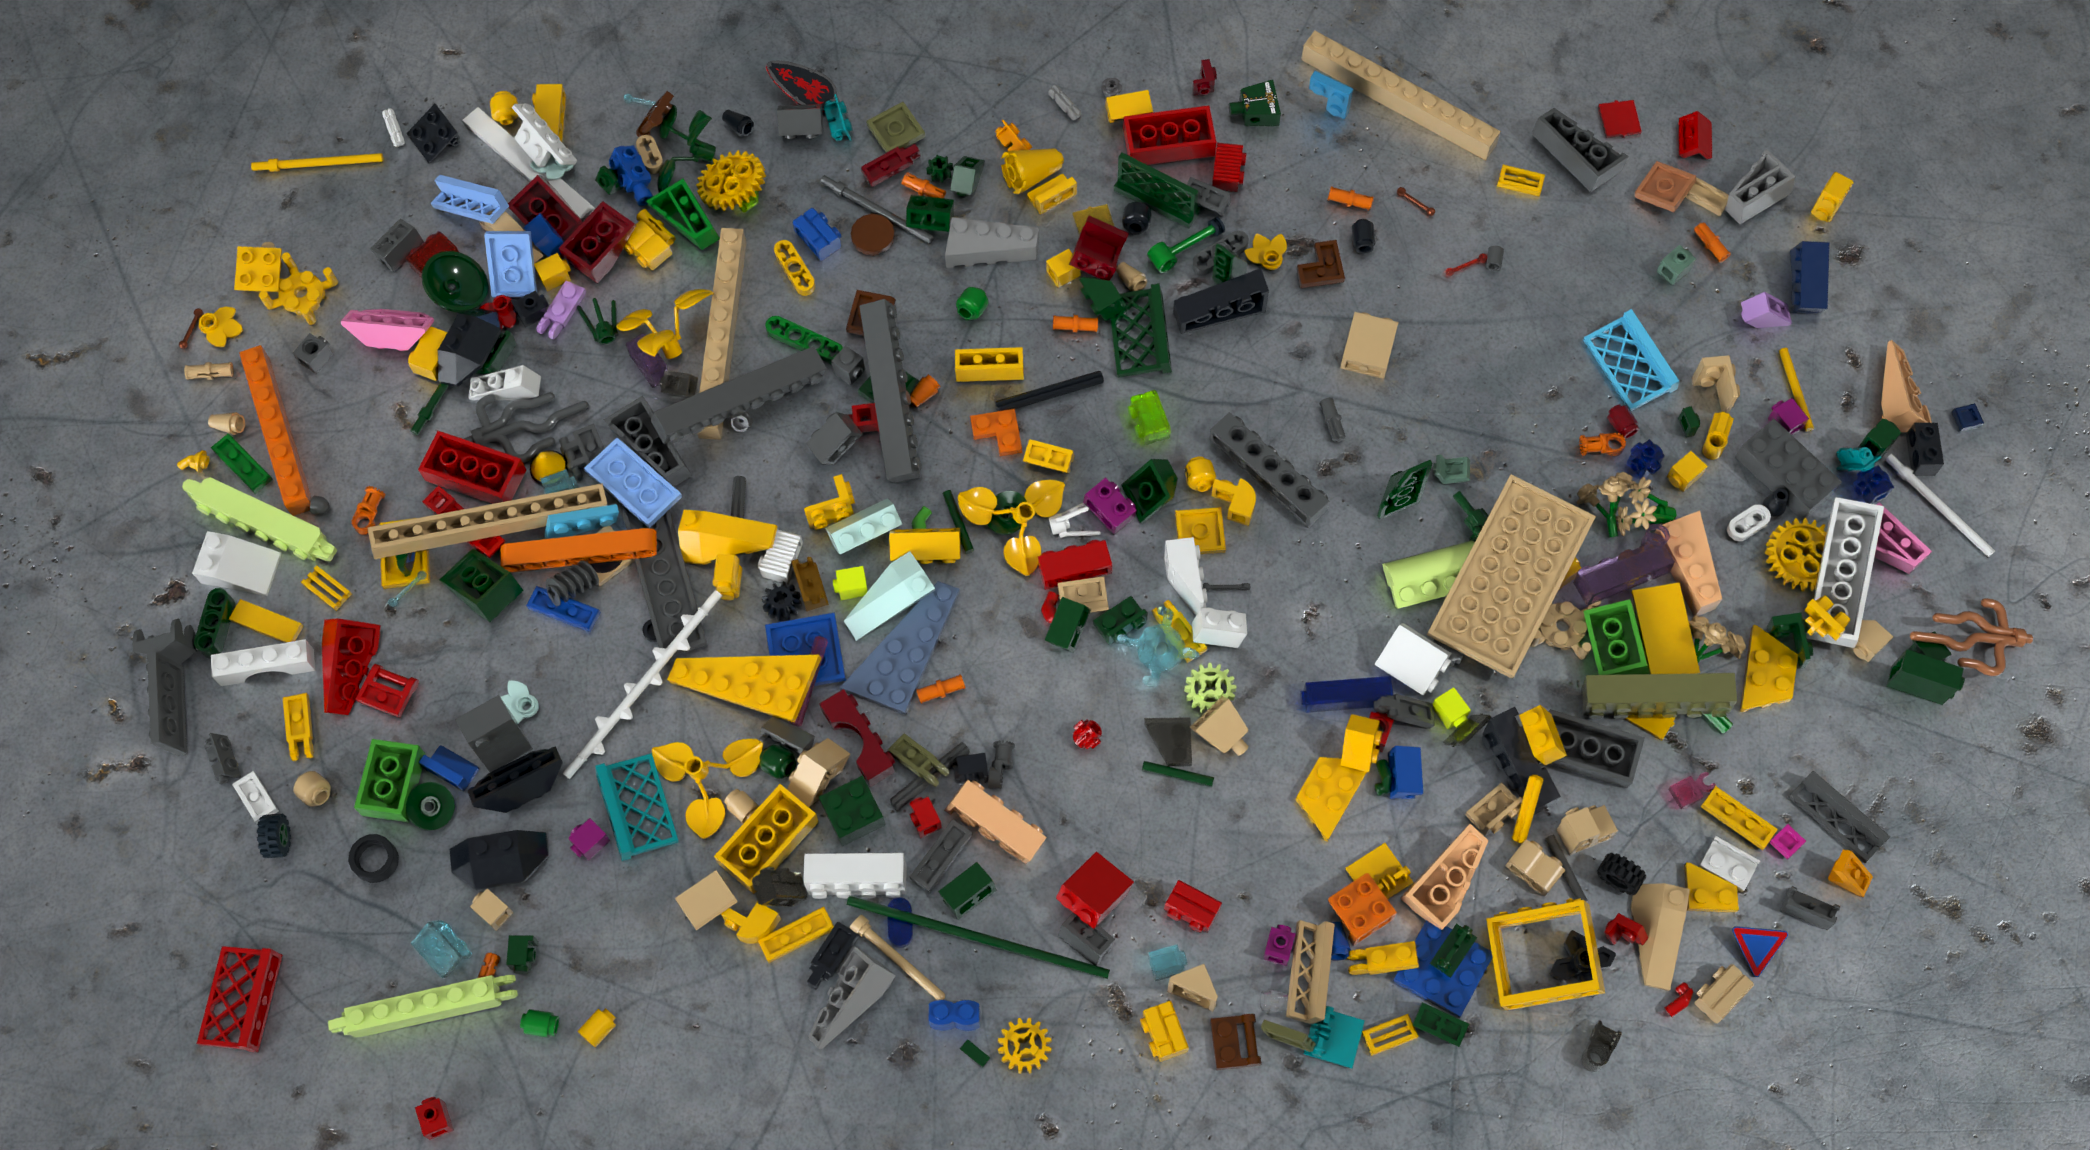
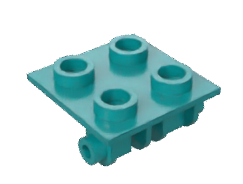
(1336, 1038)

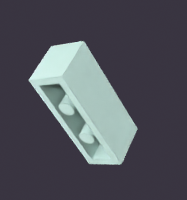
(863, 526)

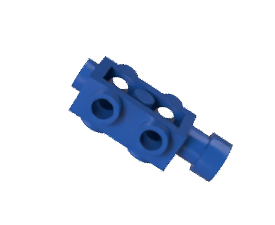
(631, 172)

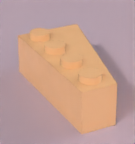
(1693, 563)
(996, 821)

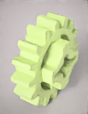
(1204, 698)

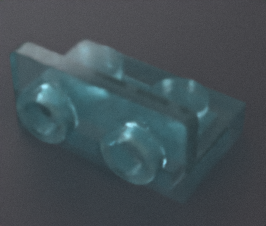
(440, 947)

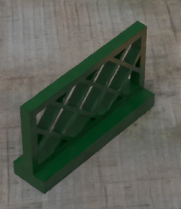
(1161, 198)
(1159, 334)

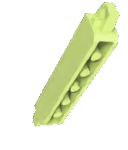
(260, 518)
(423, 1006)

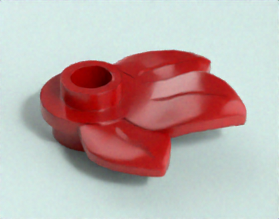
(506, 314)

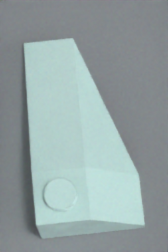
(893, 592)

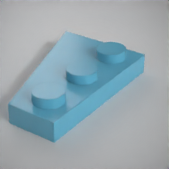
(580, 521)

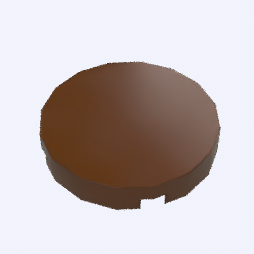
(872, 234)

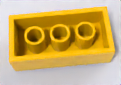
(766, 836)

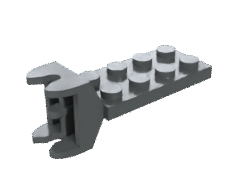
(166, 684)

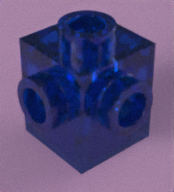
(1645, 458)
(1873, 485)

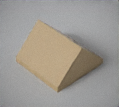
(706, 900)
(1194, 987)

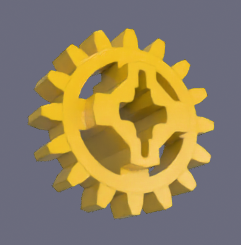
(1015, 1039)

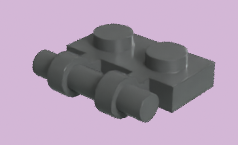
(589, 444)

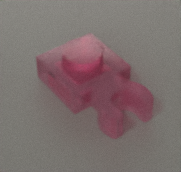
(1689, 791)

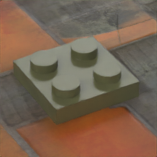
(896, 128)

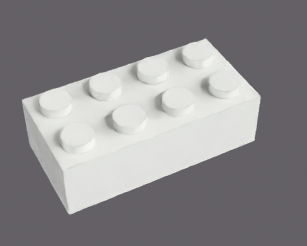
(855, 874)

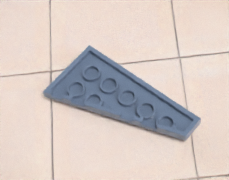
(899, 661)

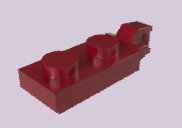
(890, 164)

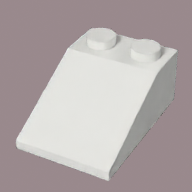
(236, 564)

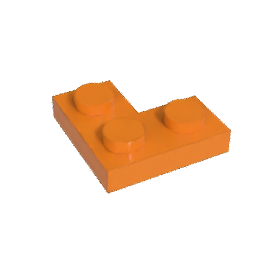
(999, 424)

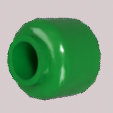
(972, 303)

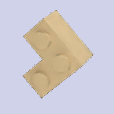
(816, 770)
(1585, 828)

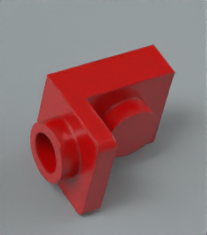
(1627, 929)

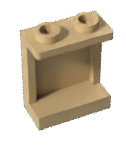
(1369, 345)

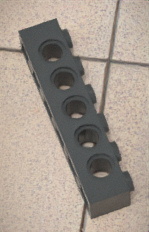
(1305, 510)

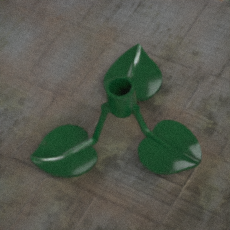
(698, 148)

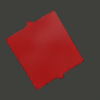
(1619, 119)

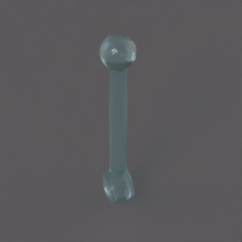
(628, 99)
(393, 602)

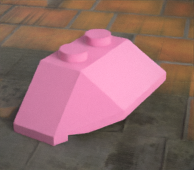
(387, 327)

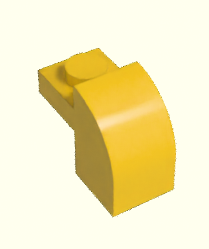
(1241, 498)
(756, 926)

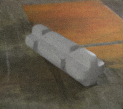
(1064, 102)

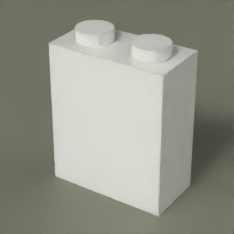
(1414, 659)

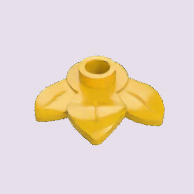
(1264, 249)
(222, 327)

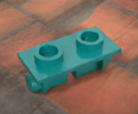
(842, 126)
(1856, 459)

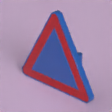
(1758, 945)

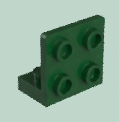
(1783, 625)

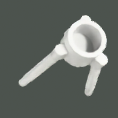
(1060, 522)

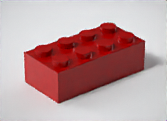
(1170, 135)
(472, 469)

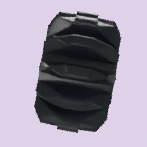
(790, 604)

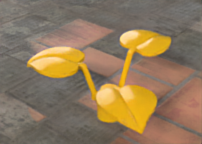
(666, 338)
(1042, 498)
(678, 759)

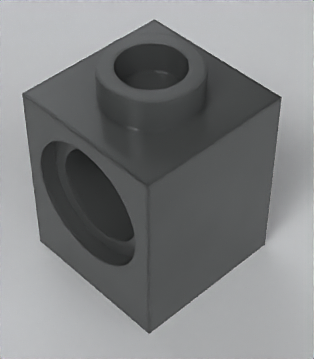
(314, 361)

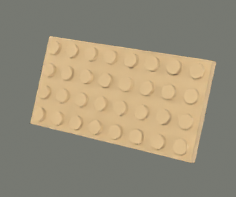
(1511, 576)

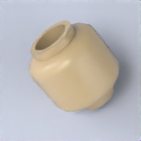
(312, 789)

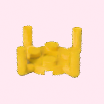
(295, 283)

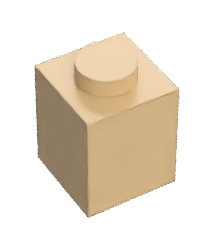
(491, 909)

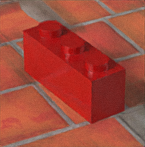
(1075, 563)

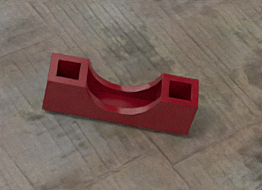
(842, 714)

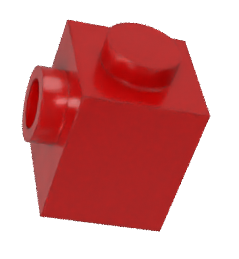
(433, 1118)

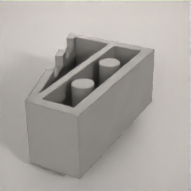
(1760, 188)

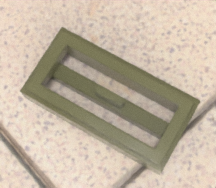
(1288, 1036)

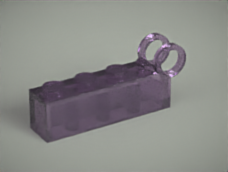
(1627, 569)

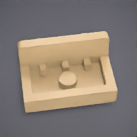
(1494, 809)

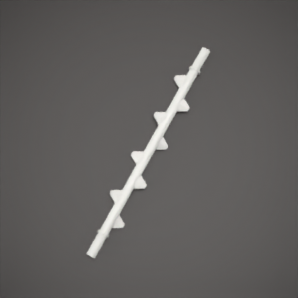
(634, 690)

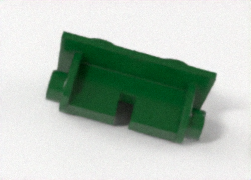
(1453, 950)

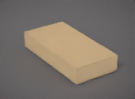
(1708, 197)

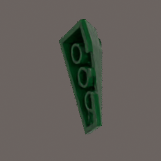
(1404, 489)

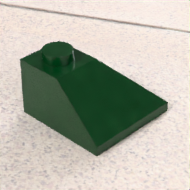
(1151, 487)

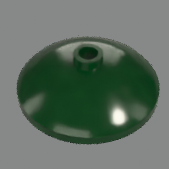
(459, 273)

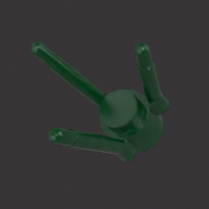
(604, 332)

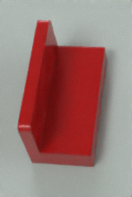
(1695, 135)

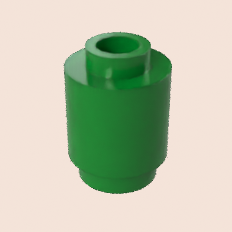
(539, 1023)

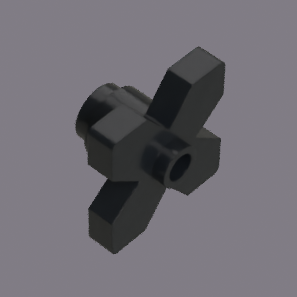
(1572, 966)

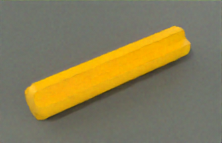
(1527, 808)

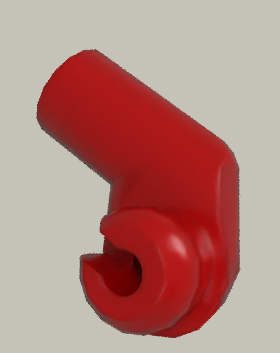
(1048, 608)

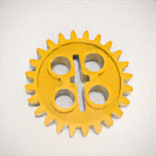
(731, 180)
(1794, 570)

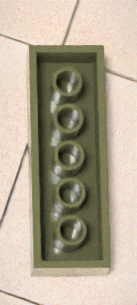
(1659, 695)

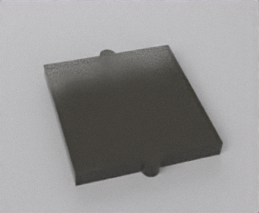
(1467, 730)

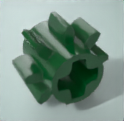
(939, 168)

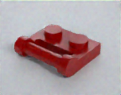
(384, 697)

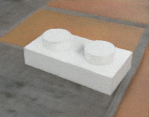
(255, 796)

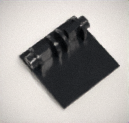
(433, 133)

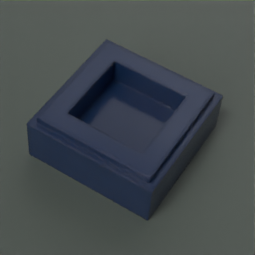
(1967, 417)

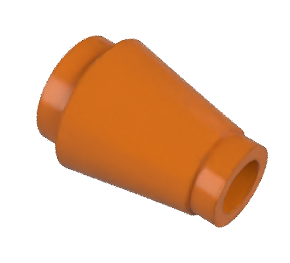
(924, 390)

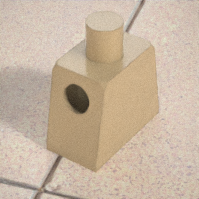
(1222, 727)

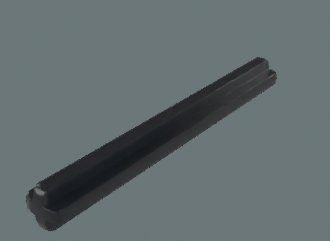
(1050, 391)

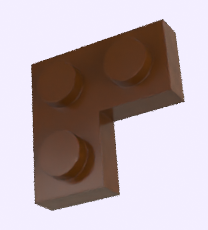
(1327, 268)

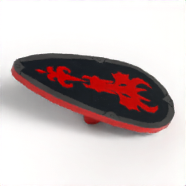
(802, 83)

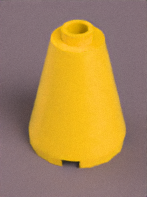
(1029, 167)

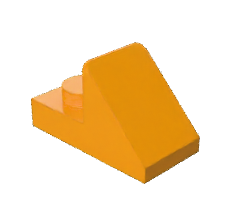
(1850, 874)

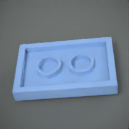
(510, 263)

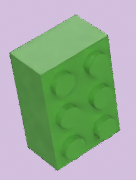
(1616, 639)
(387, 779)

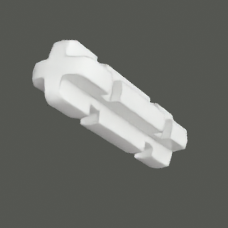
(393, 127)

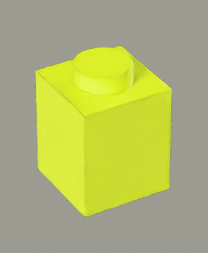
(850, 583)
(1451, 709)

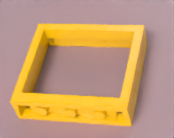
(1549, 995)

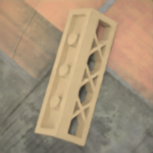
(1318, 971)

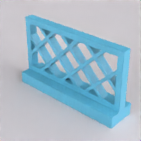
(1650, 355)

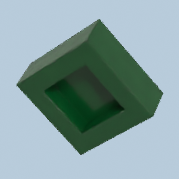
(1689, 421)

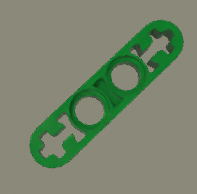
(806, 337)

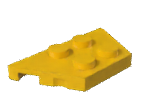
(1768, 671)
(1328, 793)

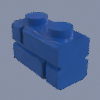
(817, 234)

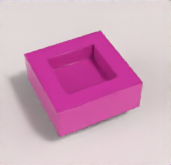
(1787, 841)

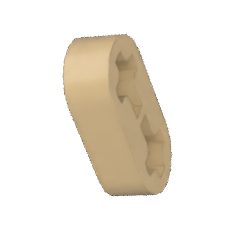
(652, 153)

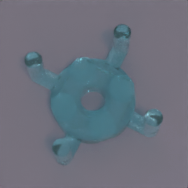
(1147, 647)

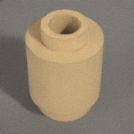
(740, 805)

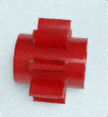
(1087, 734)

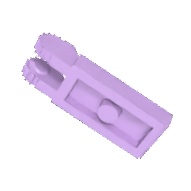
(561, 309)

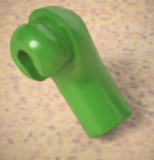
(920, 519)

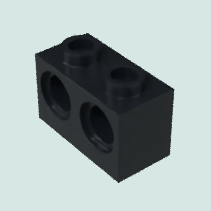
(1925, 449)

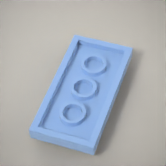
(633, 482)

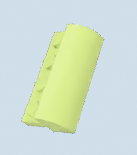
(1425, 574)

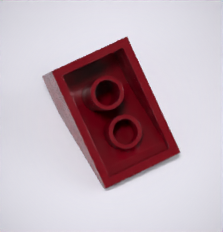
(543, 198)
(598, 242)

